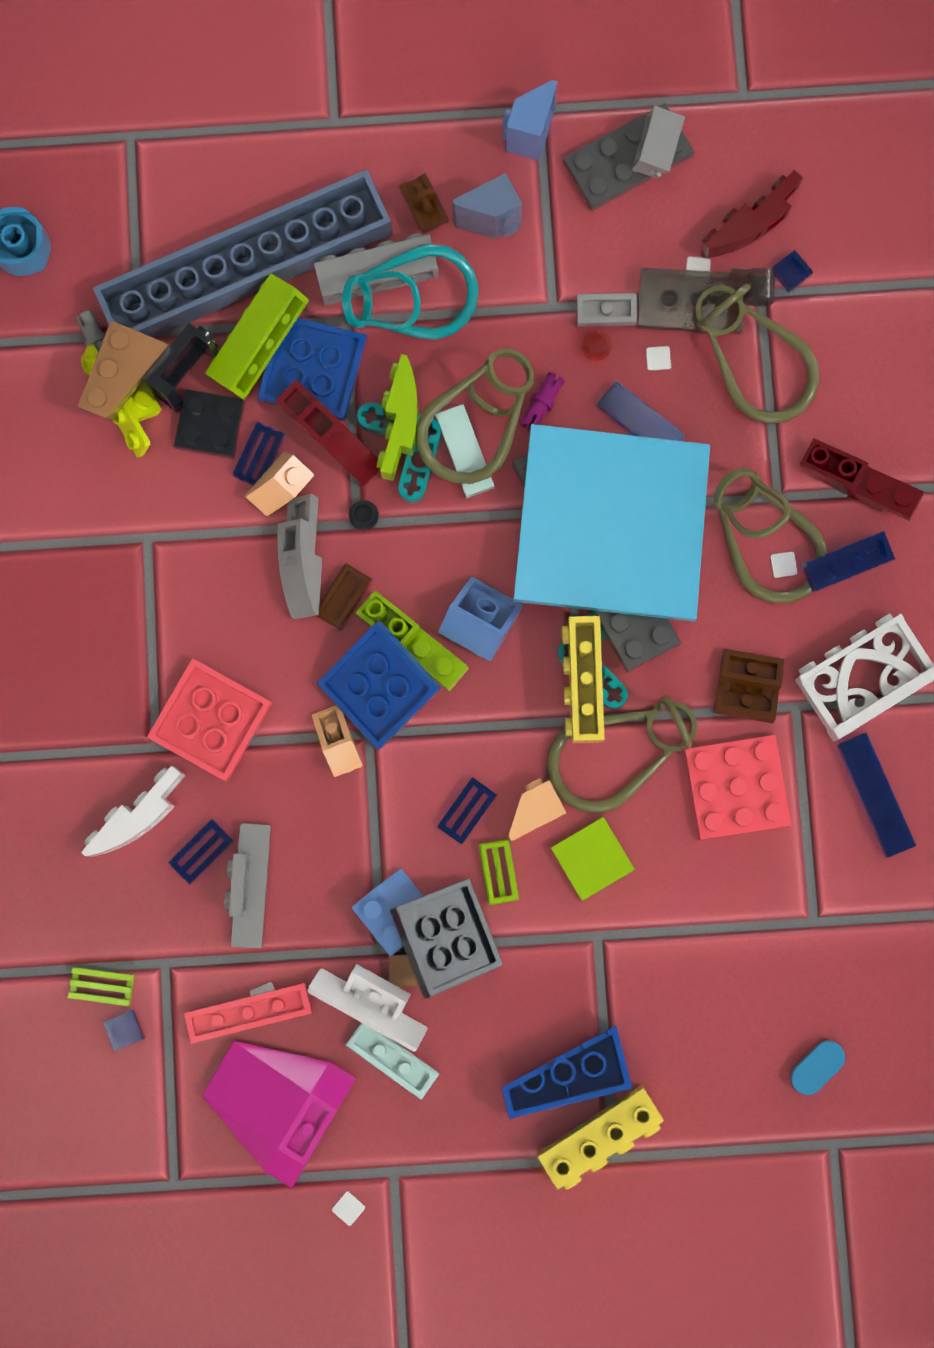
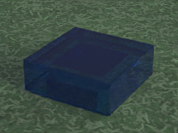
(792, 271)
(124, 1030)

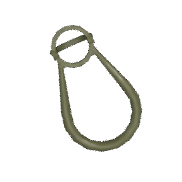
(788, 336)
(629, 790)

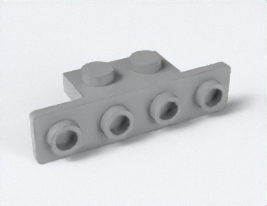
(249, 885)

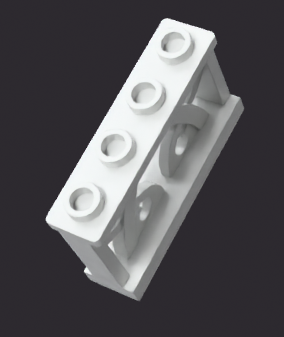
(851, 716)

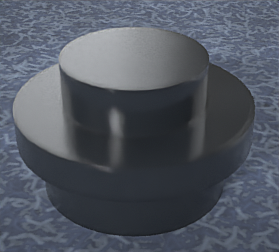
(363, 515)

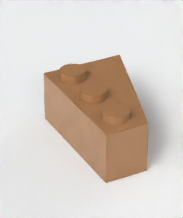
(119, 369)

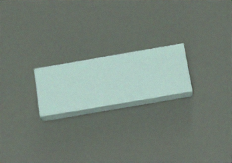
(463, 447)
(393, 1060)

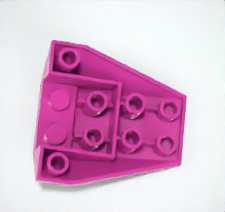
(277, 1104)

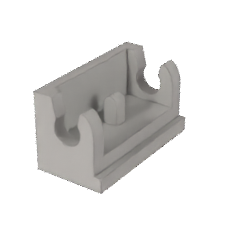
(658, 142)

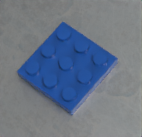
(321, 360)
(379, 685)

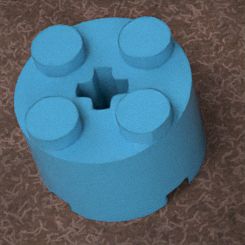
(23, 242)

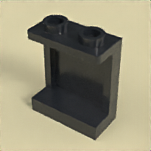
(177, 362)

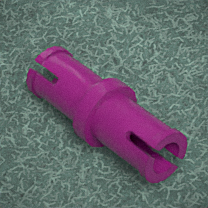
(542, 400)

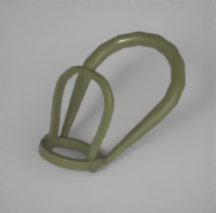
(507, 438)
(783, 505)

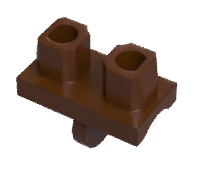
(423, 203)

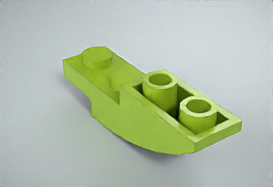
(403, 409)
(426, 650)

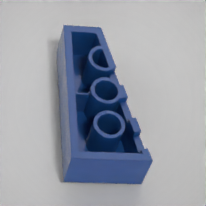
(576, 1076)

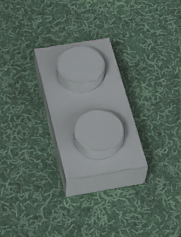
(606, 309)

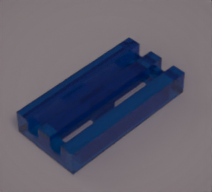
(268, 432)
(452, 832)
(220, 833)

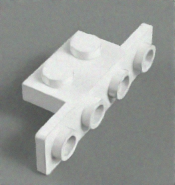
(370, 1002)

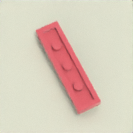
(248, 1013)

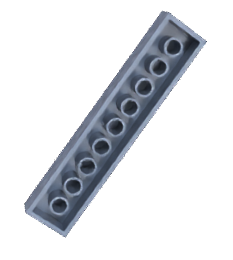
(242, 257)

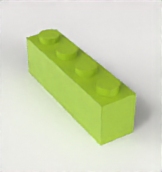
(257, 336)

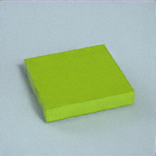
(592, 858)

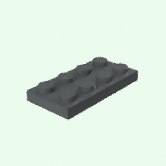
(605, 165)

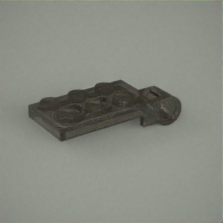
(687, 283)

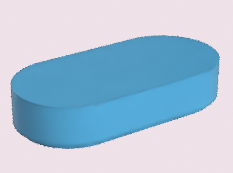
(817, 1067)

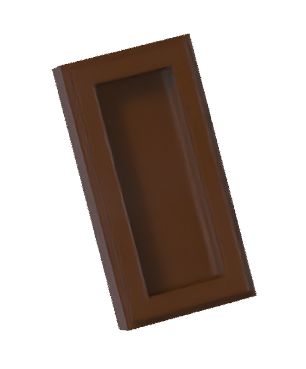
(343, 596)

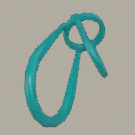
(407, 328)

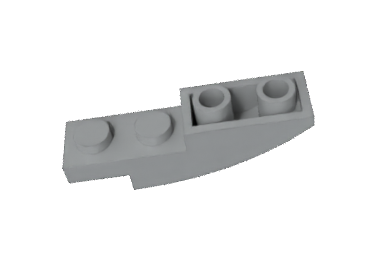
(297, 560)

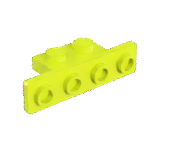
(139, 407)

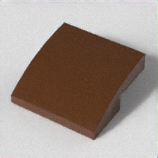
(748, 686)

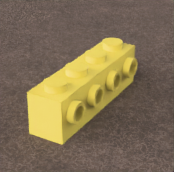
(585, 679)
(599, 1138)

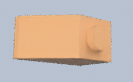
(279, 484)
(336, 741)
(536, 809)

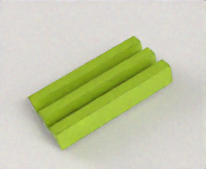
(503, 898)
(75, 983)

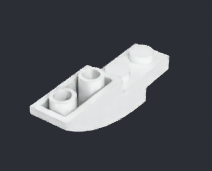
(127, 825)

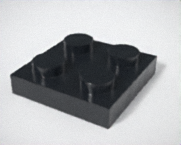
(209, 424)

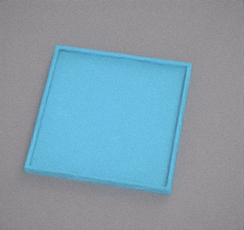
(612, 523)

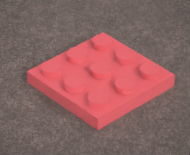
(209, 720)
(737, 787)

